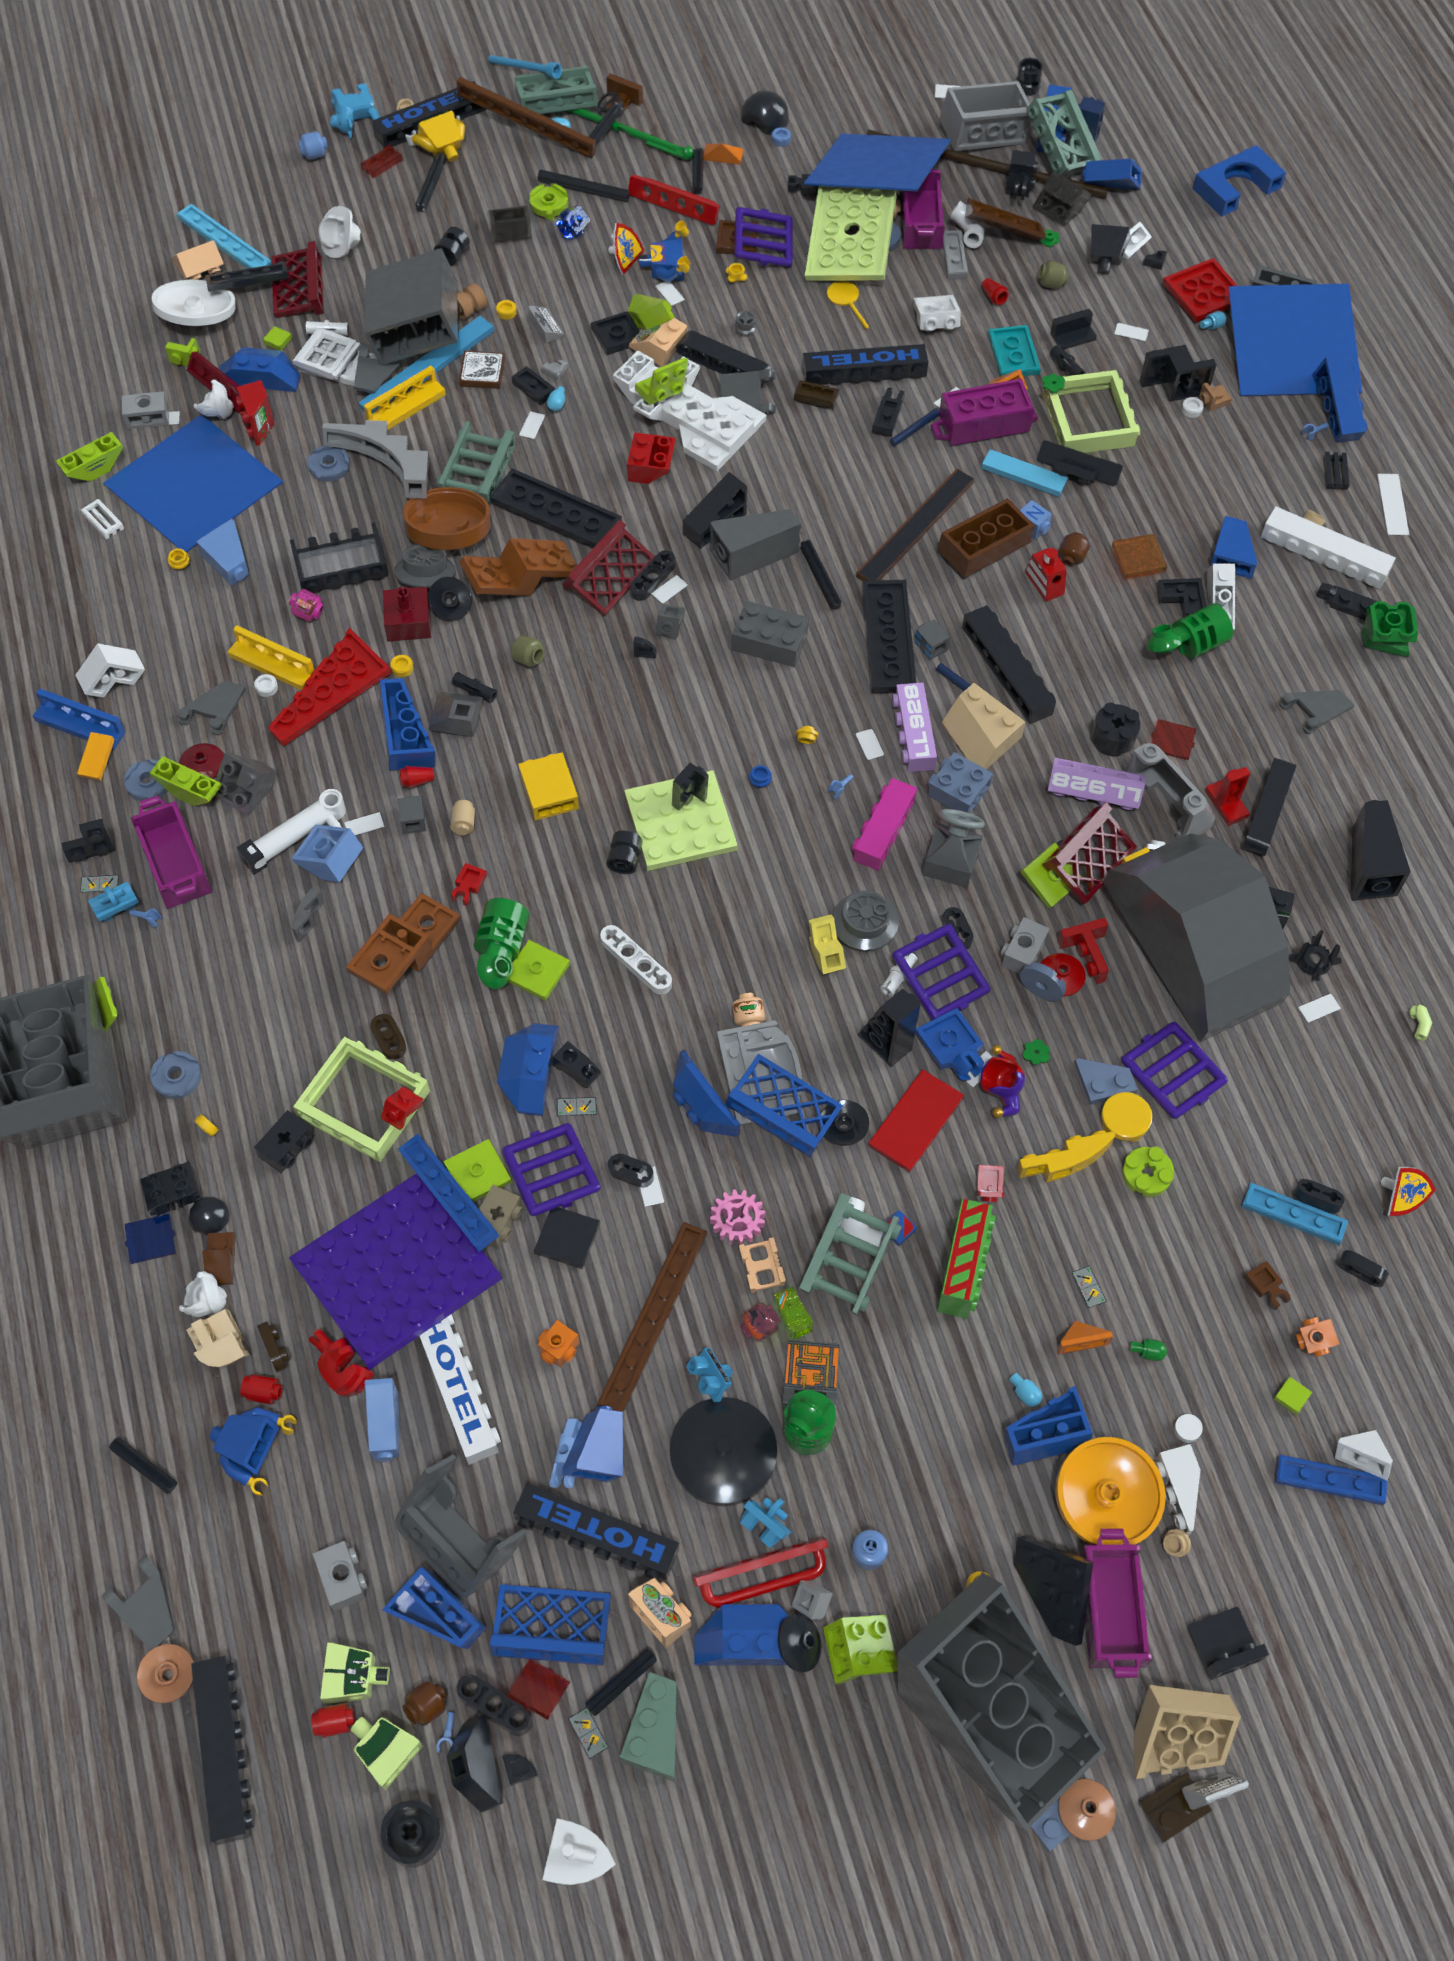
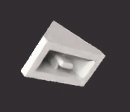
(1366, 1453)

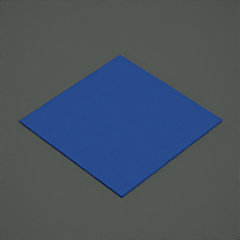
(878, 162)
(1288, 333)
(193, 482)

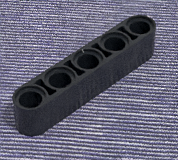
(718, 355)
(1269, 806)

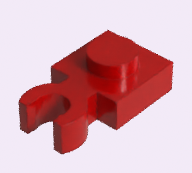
(469, 880)

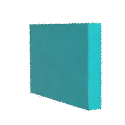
(1014, 350)

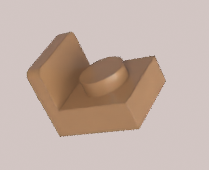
(1214, 397)

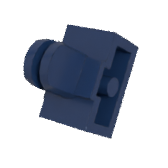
(1093, 114)

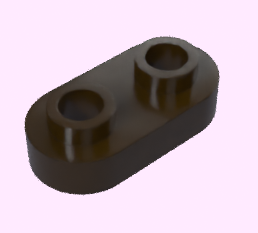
(388, 1038)
(277, 1355)

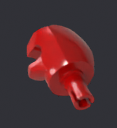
(333, 1364)

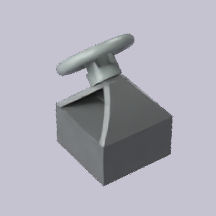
(954, 848)

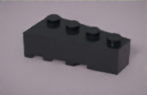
(893, 1027)

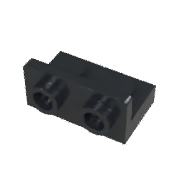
(689, 783)

